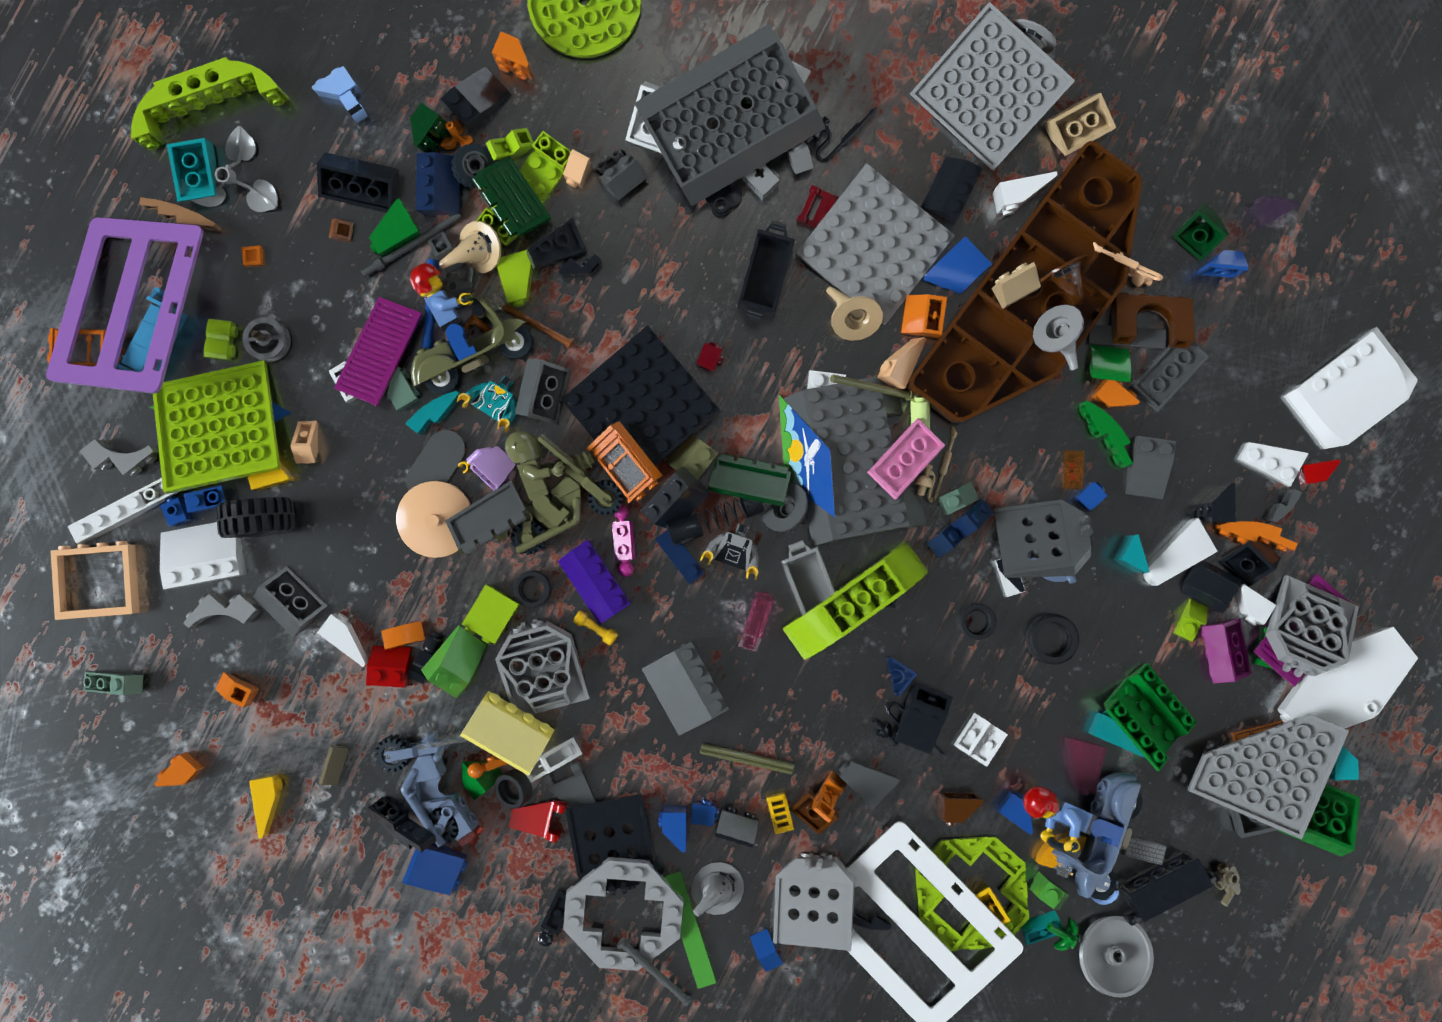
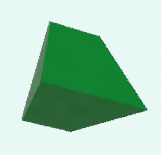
(480, 785)

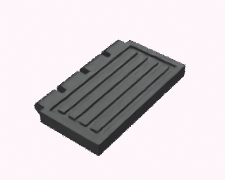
(486, 517)

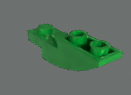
(1103, 424)

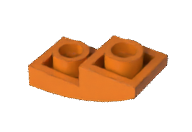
(403, 635)

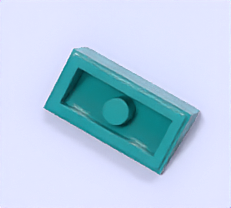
(1035, 928)

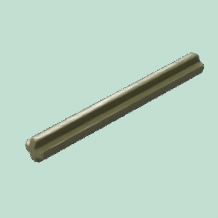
(747, 758)

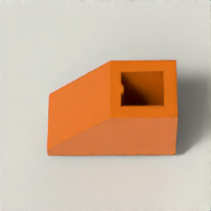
(1113, 395)
(236, 690)
(180, 772)

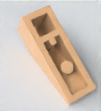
(899, 366)

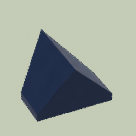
(900, 675)

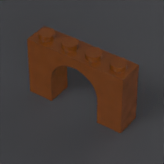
(1175, 310)

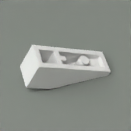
(343, 636)

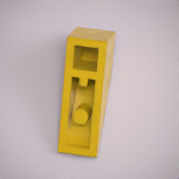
(265, 798)

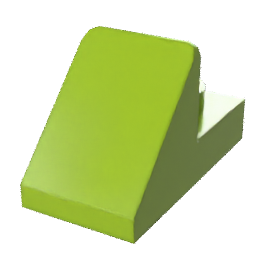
(1191, 620)

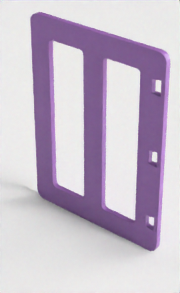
(105, 372)

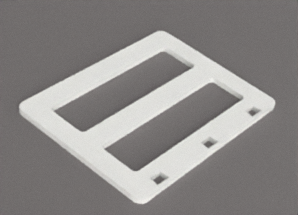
(966, 981)

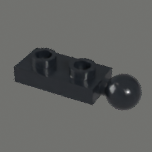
(553, 920)

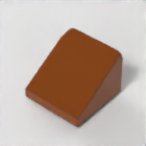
(341, 230)

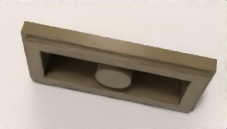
(333, 765)

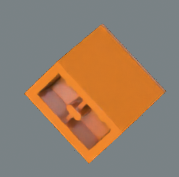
(511, 57)
(924, 315)

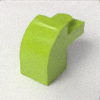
(514, 145)

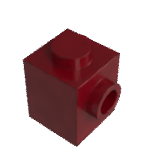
(710, 357)

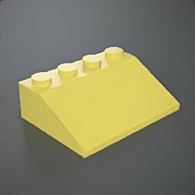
(507, 732)

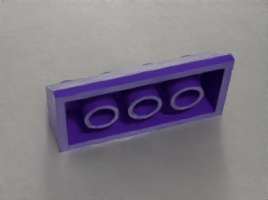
(594, 581)

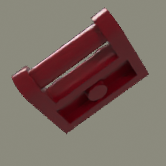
(825, 205)

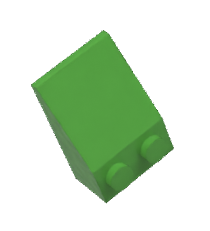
(455, 662)

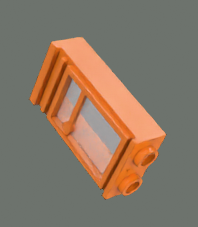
(86, 347)
(625, 462)

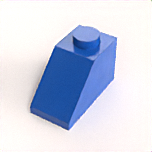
(1014, 810)

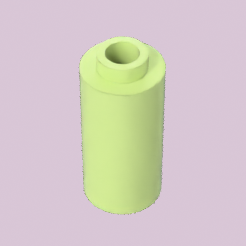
(920, 409)

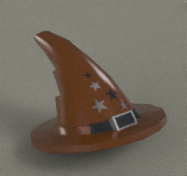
(1069, 278)

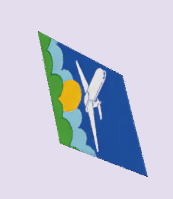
(807, 458)

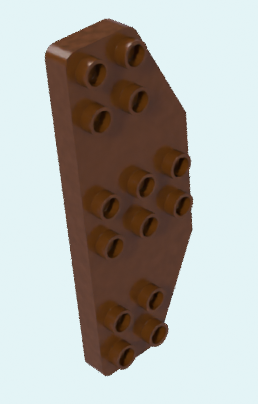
(991, 350)

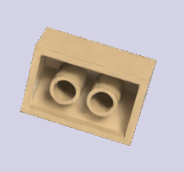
(1080, 124)

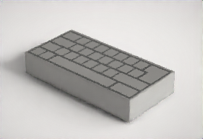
(1145, 850)

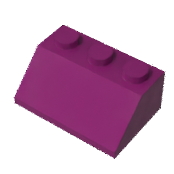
(1226, 651)

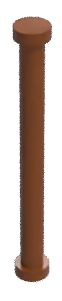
(539, 326)

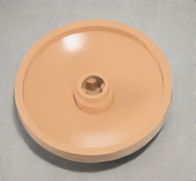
(423, 517)

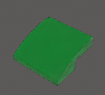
(1110, 363)

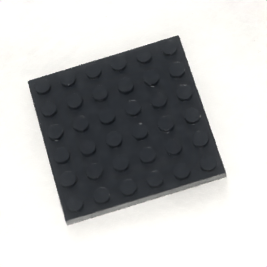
(647, 394)

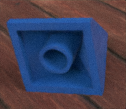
(1225, 264)

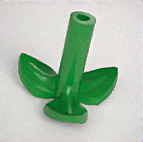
(1069, 938)

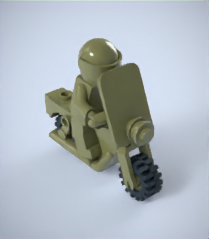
(564, 506)

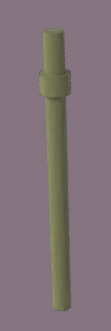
(908, 395)

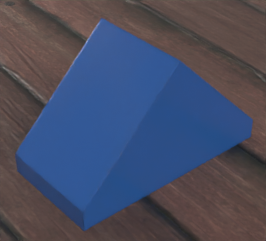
(766, 950)

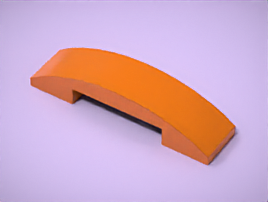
(828, 795)

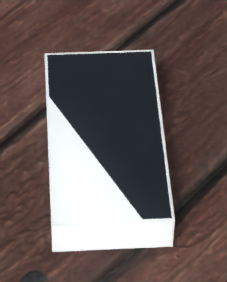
(1010, 585)

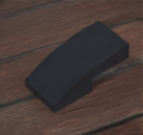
(875, 922)

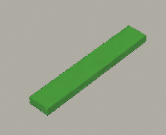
(691, 935)

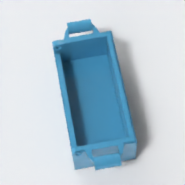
(138, 349)

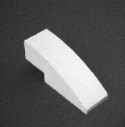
(555, 758)

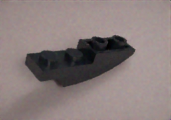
(400, 825)

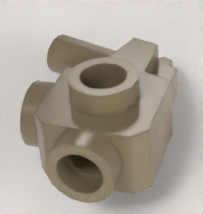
(1229, 881)

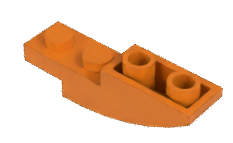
(1255, 530)

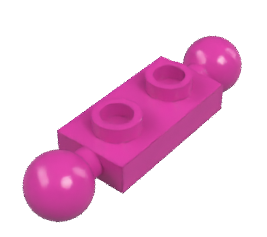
(623, 541)

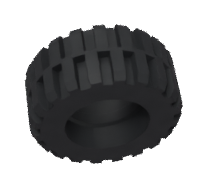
(255, 517)

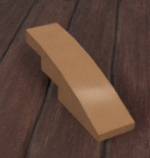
(177, 212)

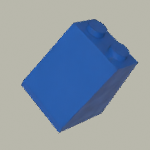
(436, 869)

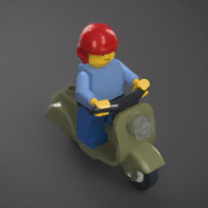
(438, 364)

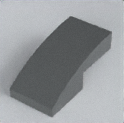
(1279, 510)

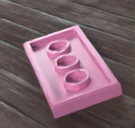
(906, 458)

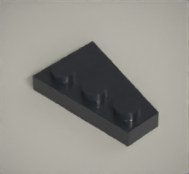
(558, 246)

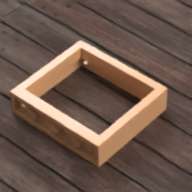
(130, 580)

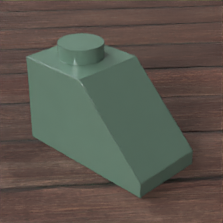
(958, 498)

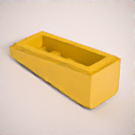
(774, 798)

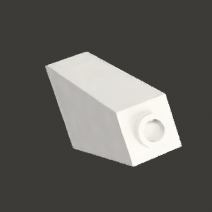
(1181, 552)

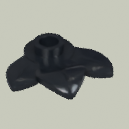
(725, 197)

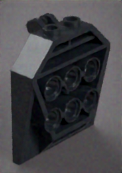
(612, 814)

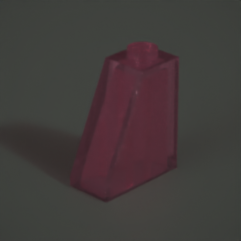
(756, 621)
(1084, 764)

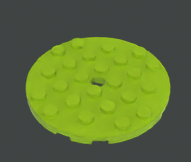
(583, 29)

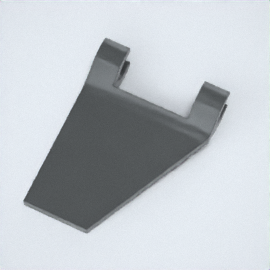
(571, 789)

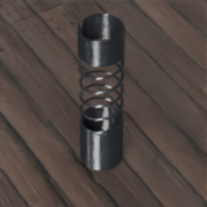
(690, 528)

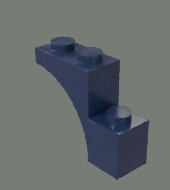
(960, 528)

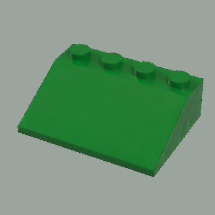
(1333, 822)

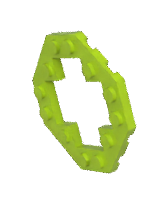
(1014, 890)

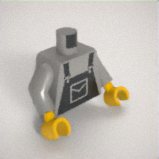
(734, 551)

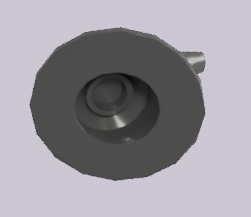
(791, 514)

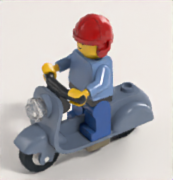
(1115, 804)

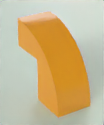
(1045, 855)

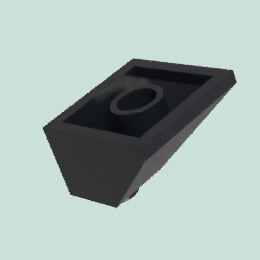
(1251, 562)

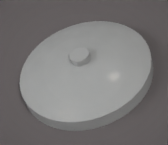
(1116, 956)

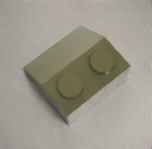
(694, 456)

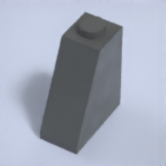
(867, 782)

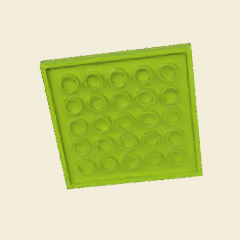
(215, 427)

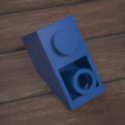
(204, 499)

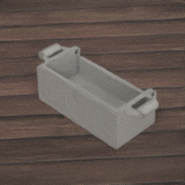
(807, 576)

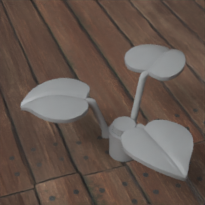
(262, 194)

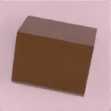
(803, 809)

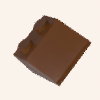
(957, 807)

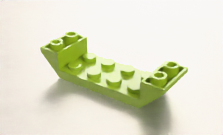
(542, 172)

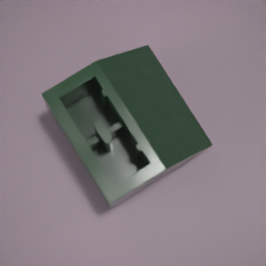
(427, 129)

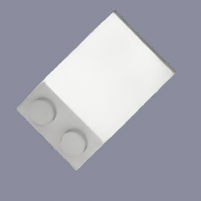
(1015, 193)

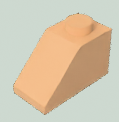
(577, 169)
(305, 442)

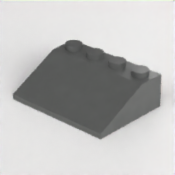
(685, 688)

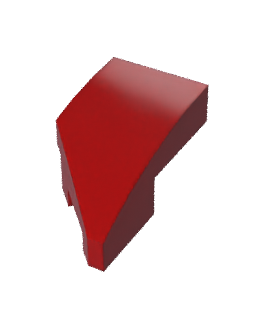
(1319, 471)

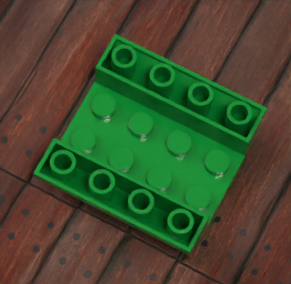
(1149, 714)

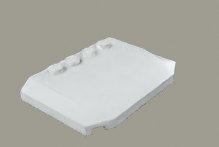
(1353, 391)

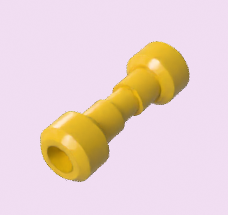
(583, 619)

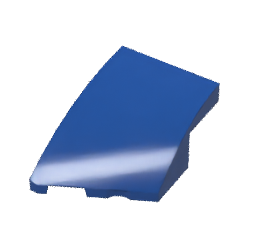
(958, 267)

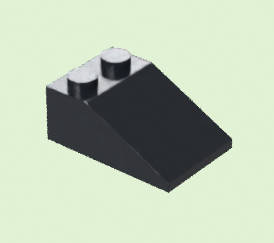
(475, 98)

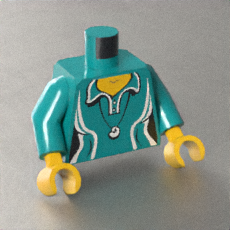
(493, 401)

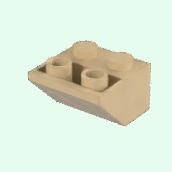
(1017, 285)

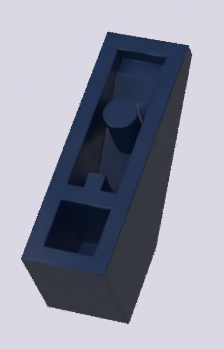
(680, 557)

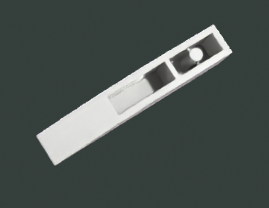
(118, 513)

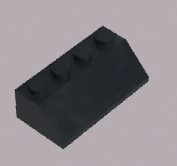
(357, 182)

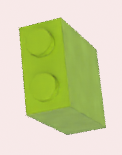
(491, 614)

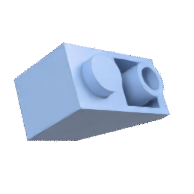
(335, 84)

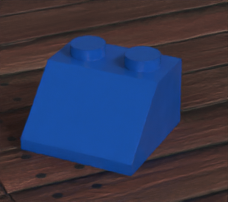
(674, 825)

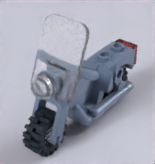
(422, 784)

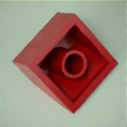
(389, 667)

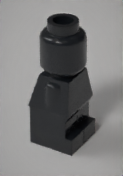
(430, 646)

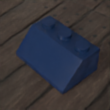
(436, 186)

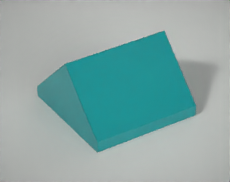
(1131, 554)

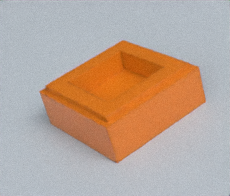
(252, 256)

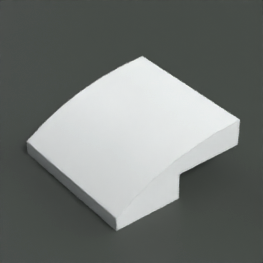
(980, 739)

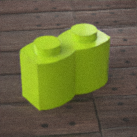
(220, 339)

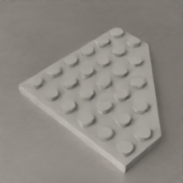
(1273, 773)

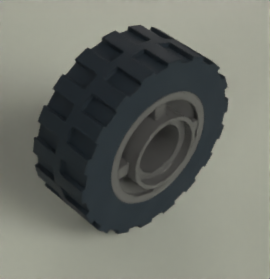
(462, 159)

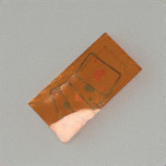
(1073, 470)

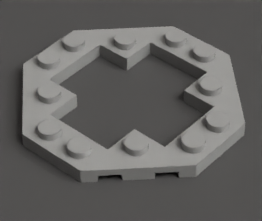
(595, 885)

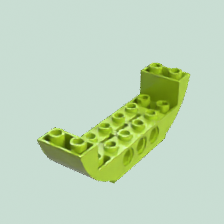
(194, 91)
(856, 601)

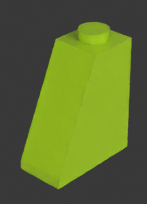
(516, 277)

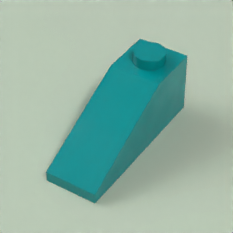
(1108, 730)

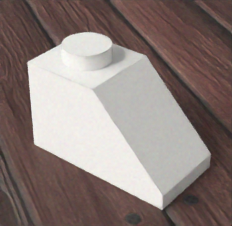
(1253, 605)

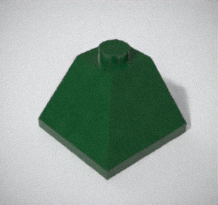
(1202, 232)

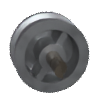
(266, 339)

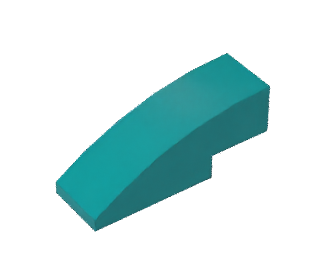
(433, 411)

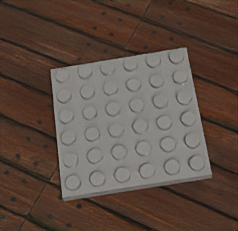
(992, 86)
(875, 242)

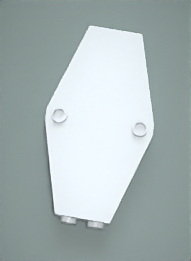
(1356, 688)

